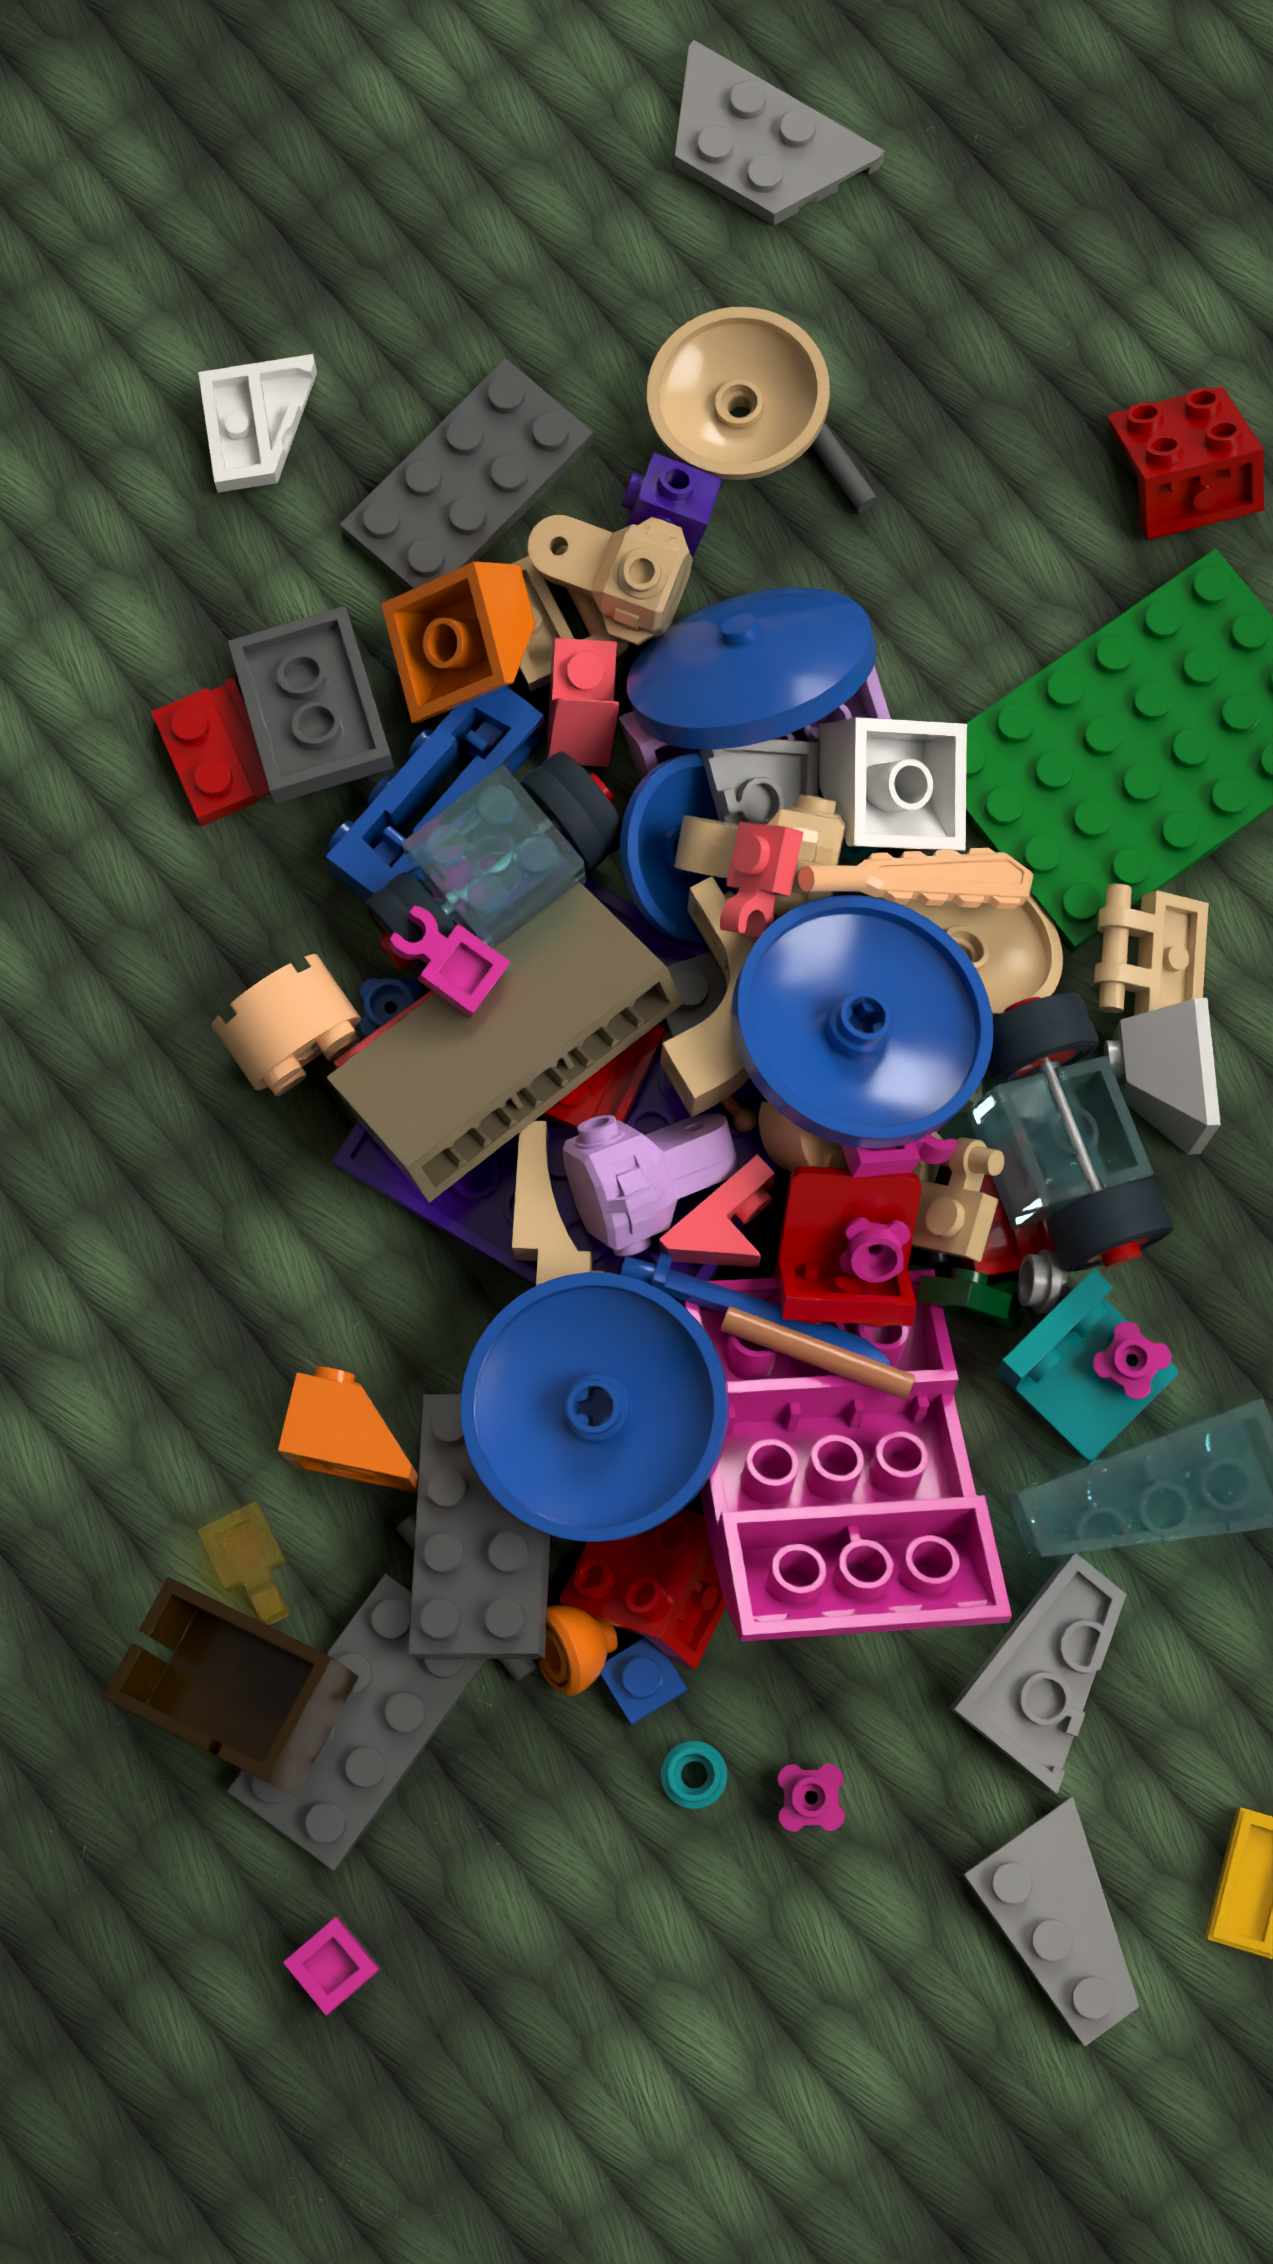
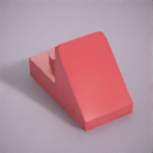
(582, 700)
(709, 1231)

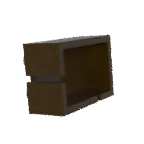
(233, 1687)

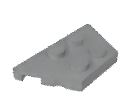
(760, 141)

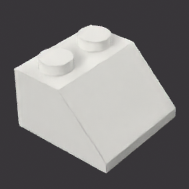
(896, 782)

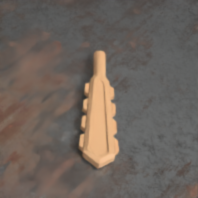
(932, 880)

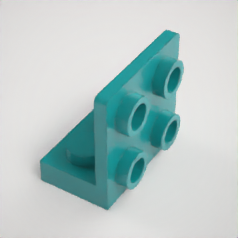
(1057, 1376)

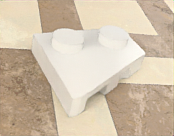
(254, 418)

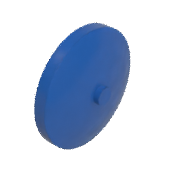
(752, 668)
(862, 1021)
(594, 1407)

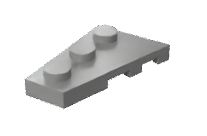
(761, 778)
(1040, 1673)
(1058, 1920)

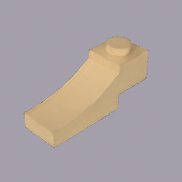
(537, 1223)

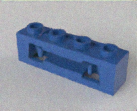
(499, 732)

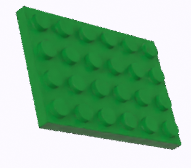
(1131, 748)

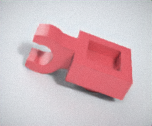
(761, 869)

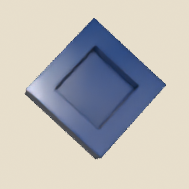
(642, 1680)

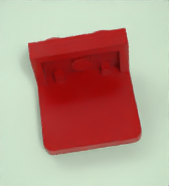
(814, 1237)

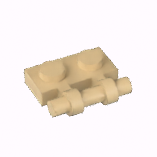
(1169, 950)
(957, 1216)

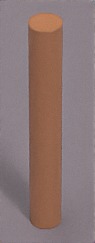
(818, 1353)

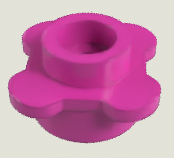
(879, 1263)
(1113, 1364)
(797, 1811)

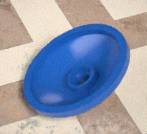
(647, 841)

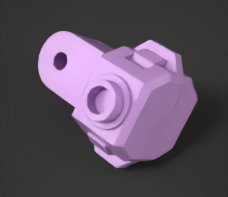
(632, 1181)

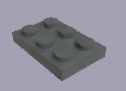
(310, 705)

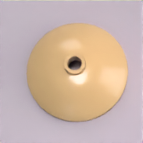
(733, 362)
(1011, 949)

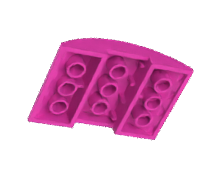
(842, 1498)

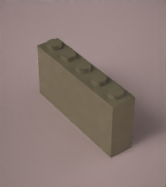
(457, 1087)

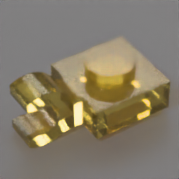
(244, 1554)

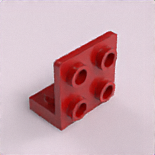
(1191, 461)
(654, 1586)

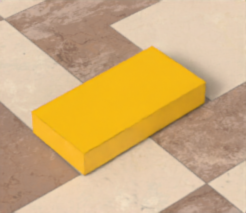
(1244, 1893)

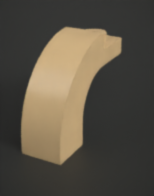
(705, 1058)

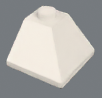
(1169, 1071)

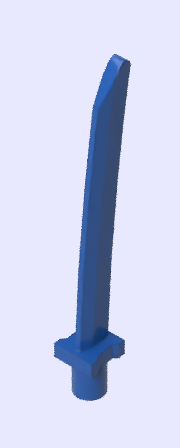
(720, 1298)

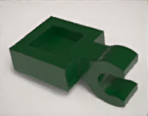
(970, 1294)

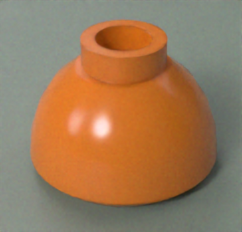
(575, 1648)

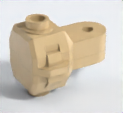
(629, 573)
(708, 845)

